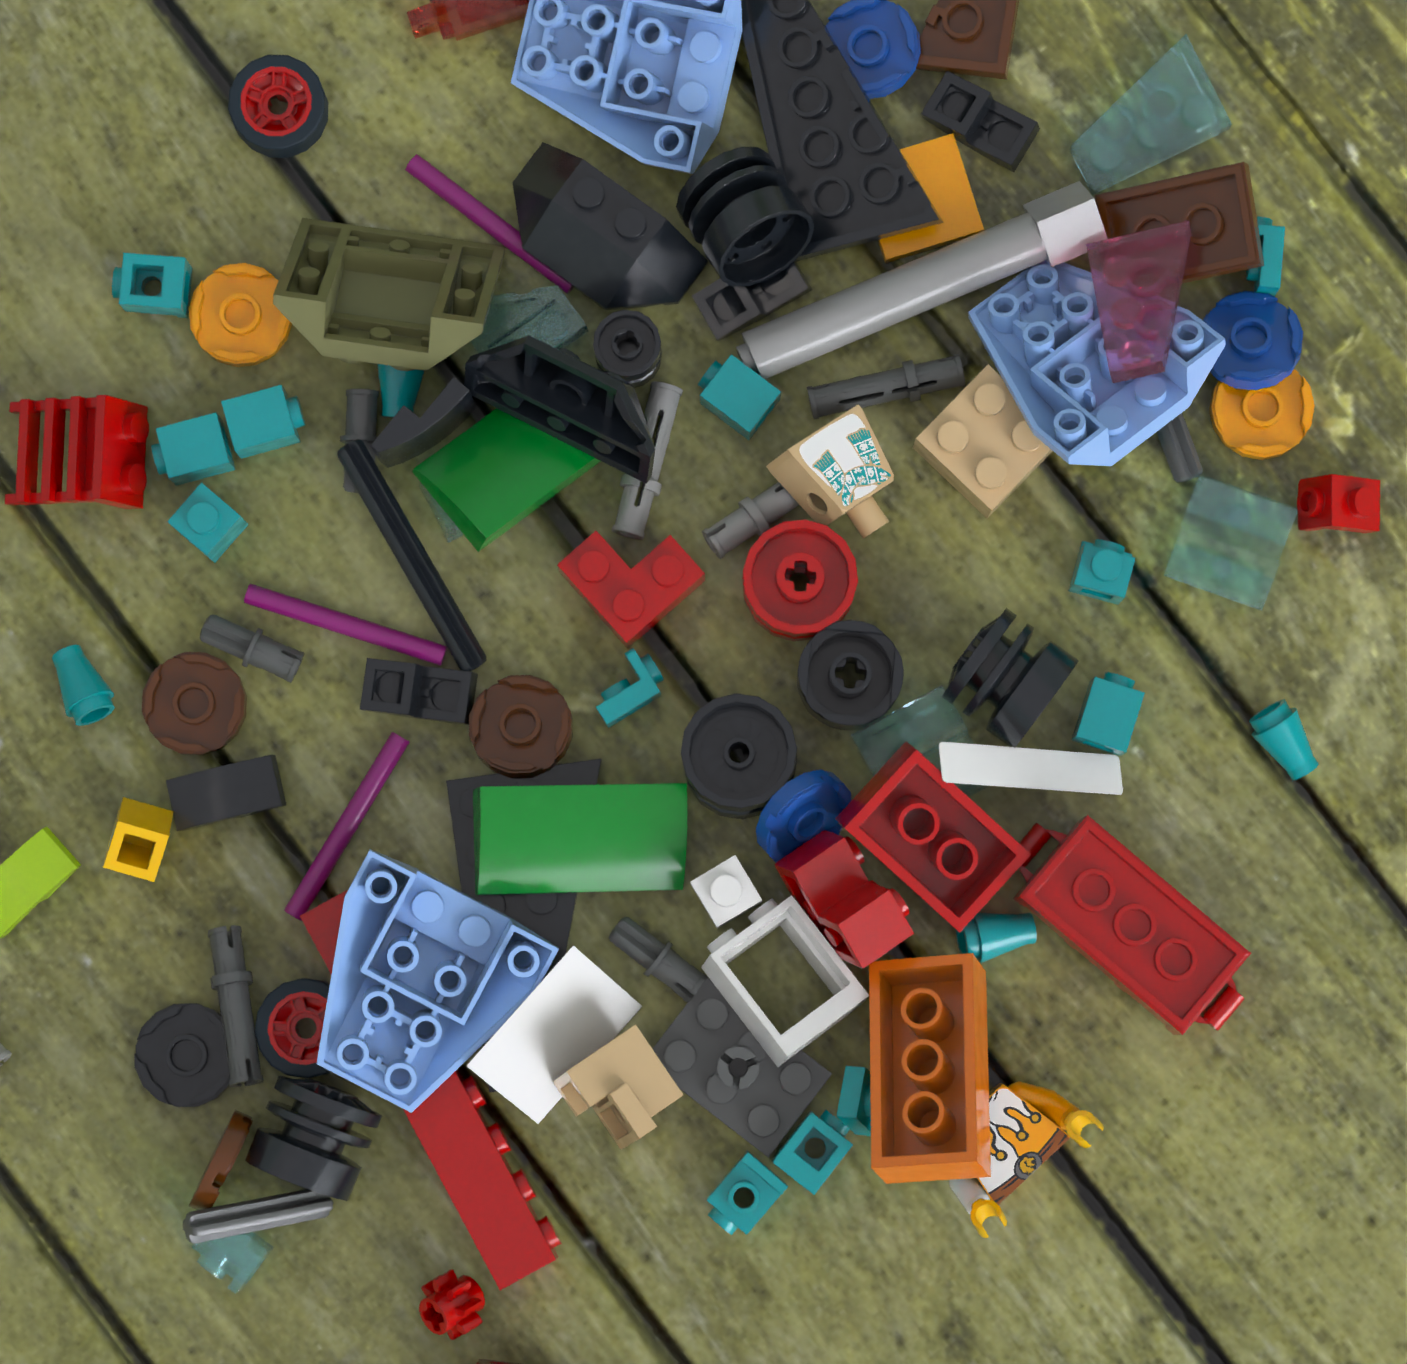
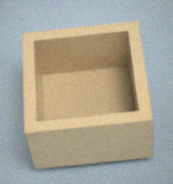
(982, 443)

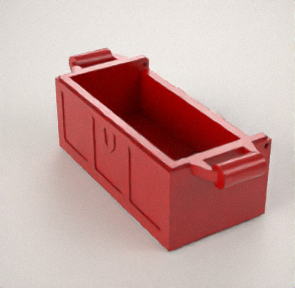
(1132, 926)

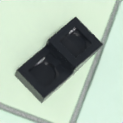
(980, 121)
(734, 308)
(418, 691)
(226, 792)

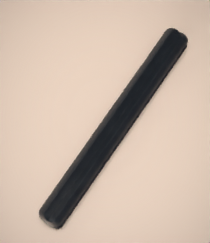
(411, 555)

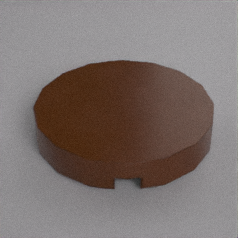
(194, 703)
(520, 726)
(221, 1161)

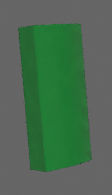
(499, 475)
(579, 838)

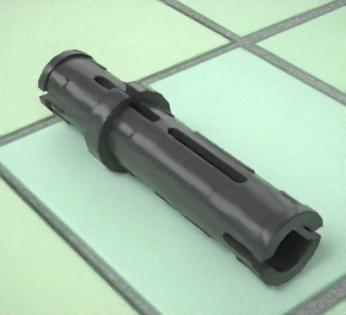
(887, 386)
(232, 985)

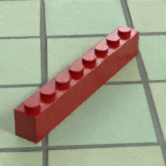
(467, 1155)

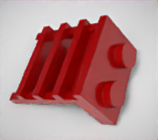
(103, 451)

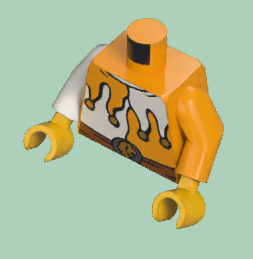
(1024, 1133)

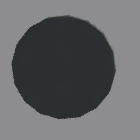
(183, 1055)

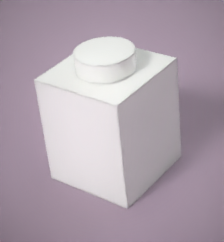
(726, 891)

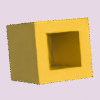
(138, 839)

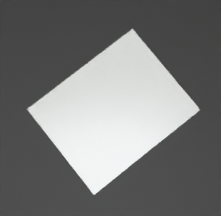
(552, 1031)

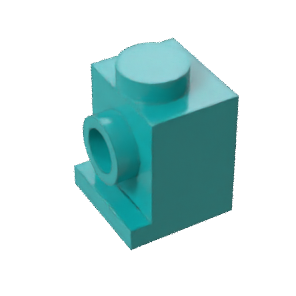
(139, 269)
(1102, 571)
(810, 1171)
(747, 1173)

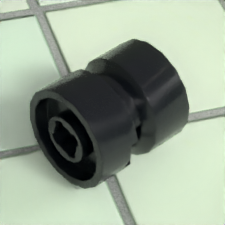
(628, 346)

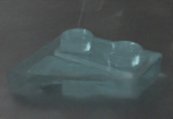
(540, 313)

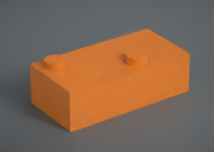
(929, 1069)

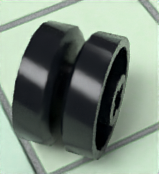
(732, 724)

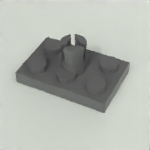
(732, 1075)

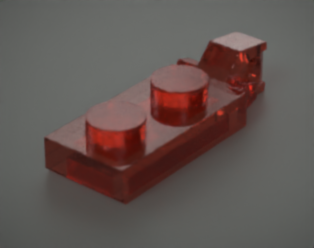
(464, 17)

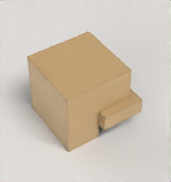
(622, 1085)

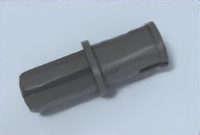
(360, 423)
(252, 647)
(657, 958)

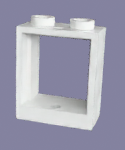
(817, 951)

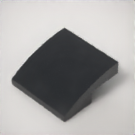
(411, 436)

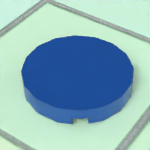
(876, 43)
(1259, 338)
(801, 812)

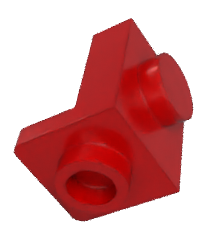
(1339, 503)

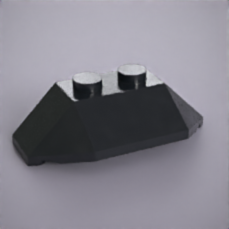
(600, 234)
(566, 400)

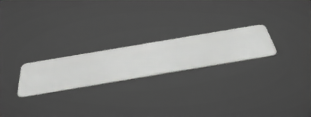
(1030, 768)

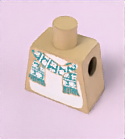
(837, 472)

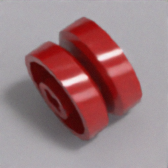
(806, 550)

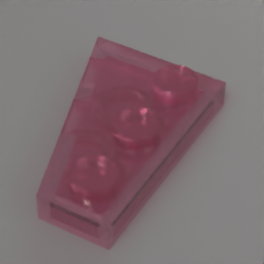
(1138, 296)

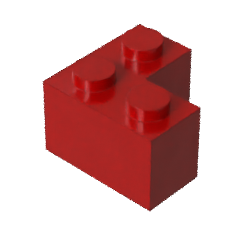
(635, 597)
(847, 908)

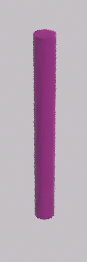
(478, 213)
(345, 624)
(346, 825)

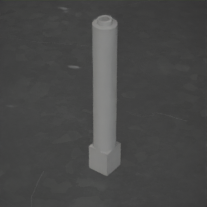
(1049, 231)

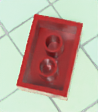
(932, 836)

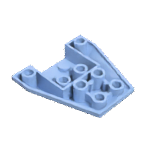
(634, 71)
(1055, 364)
(420, 980)

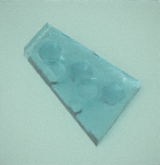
(1152, 121)

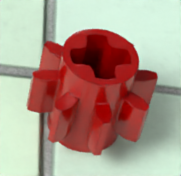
(451, 1304)

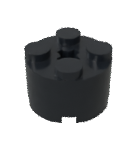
(873, 657)

